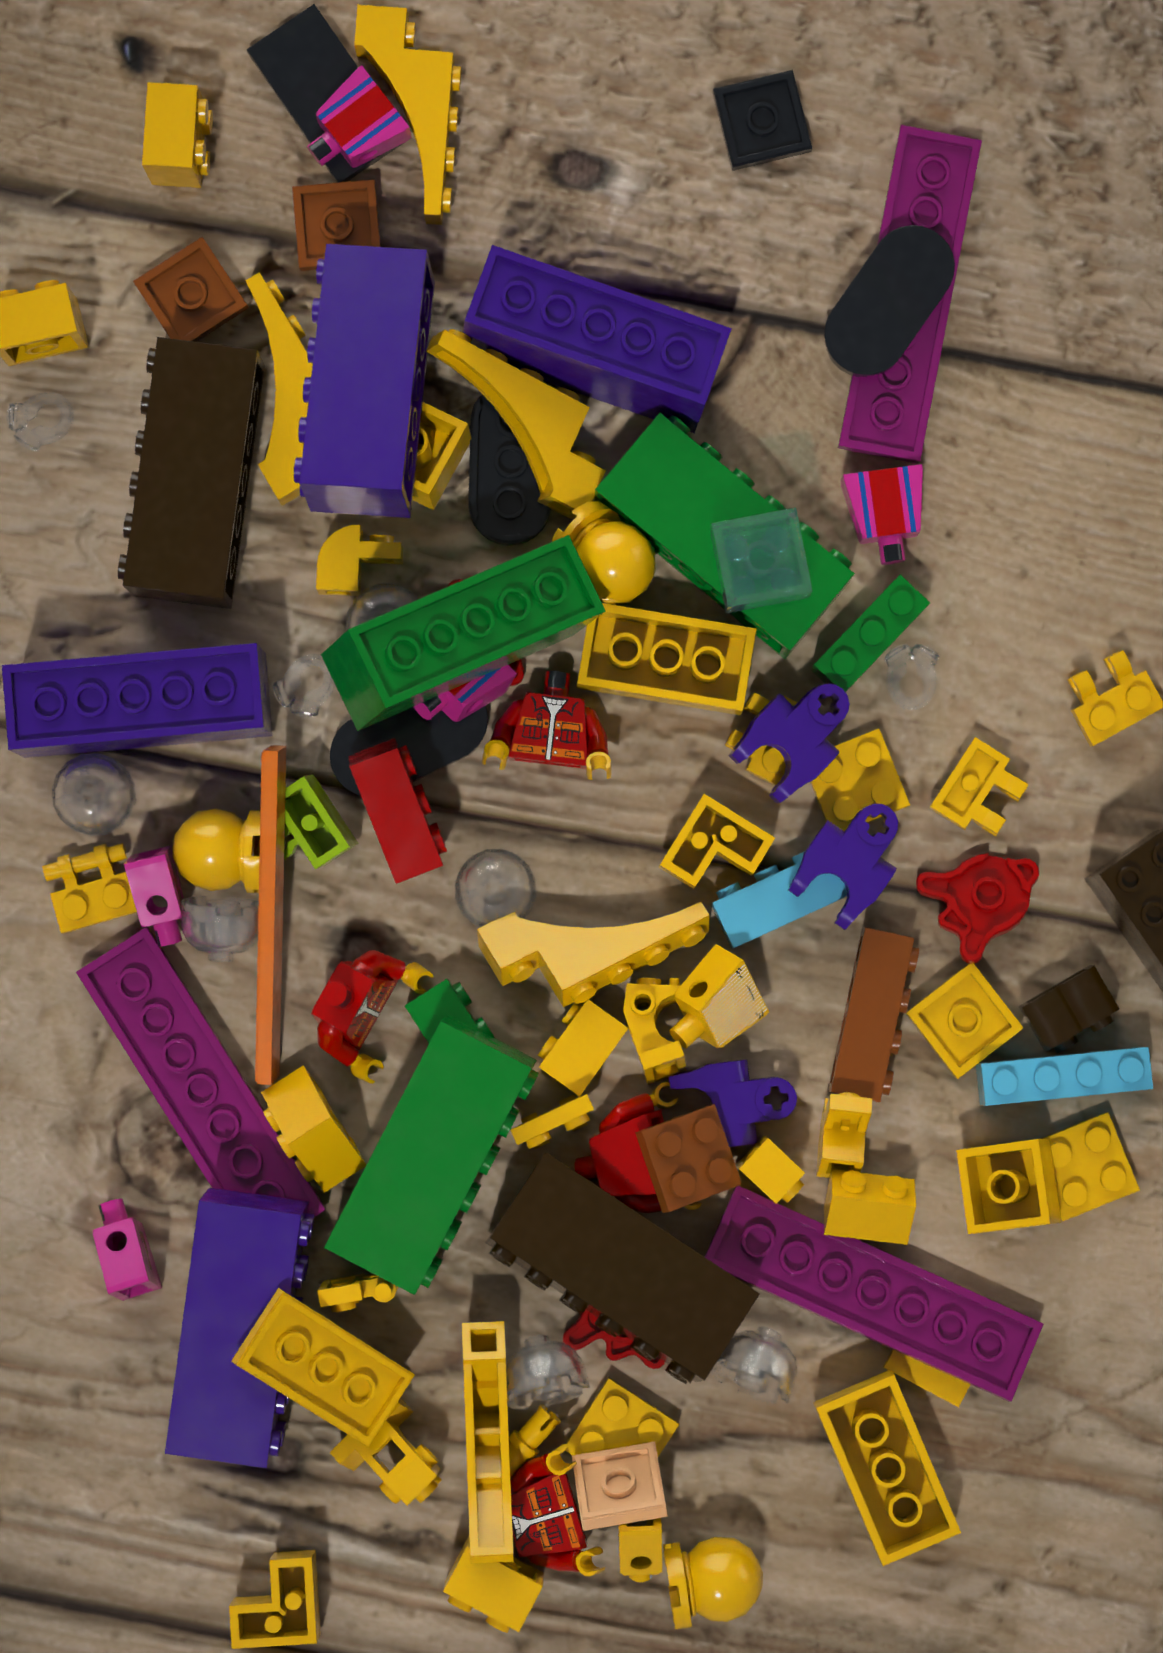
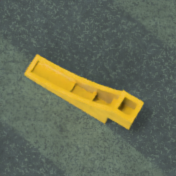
(422, 87)
(290, 370)
(539, 416)
(586, 959)
(487, 1442)

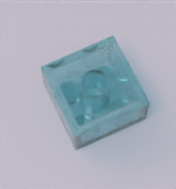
(761, 560)

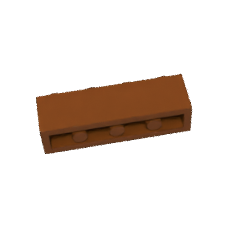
(872, 1014)

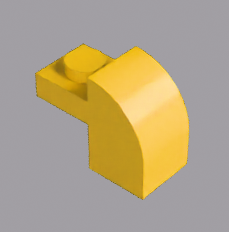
(342, 558)
(843, 1133)

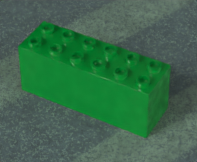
(676, 493)
(462, 632)
(432, 1155)

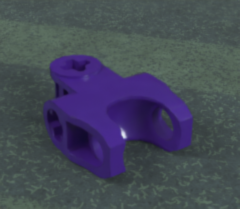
(797, 734)
(853, 858)
(737, 1097)

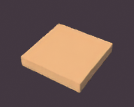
(619, 1486)

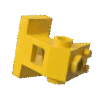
(656, 1054)
(411, 1478)

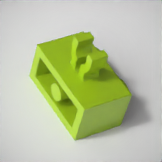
(314, 823)

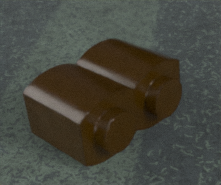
(1069, 1009)

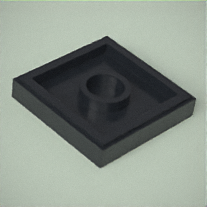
(762, 120)

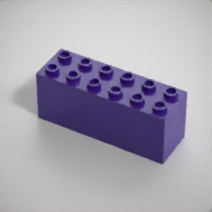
(595, 337)
(365, 380)
(137, 700)
(238, 1261)

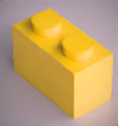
(582, 1046)
(771, 1171)
(869, 1206)

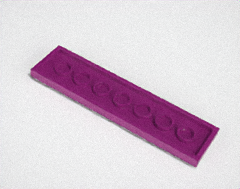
(929, 189)
(191, 1072)
(874, 1294)

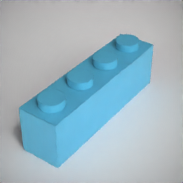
(769, 904)
(1064, 1076)

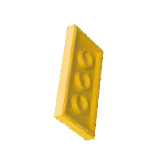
(323, 1367)

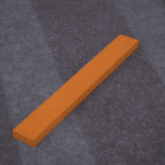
(270, 914)

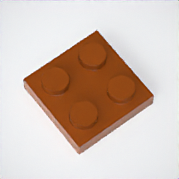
(334, 215)
(191, 293)
(688, 1158)

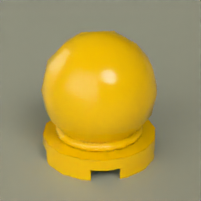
(612, 552)
(219, 850)
(714, 1580)

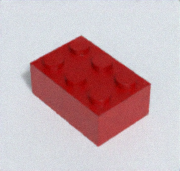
(397, 809)

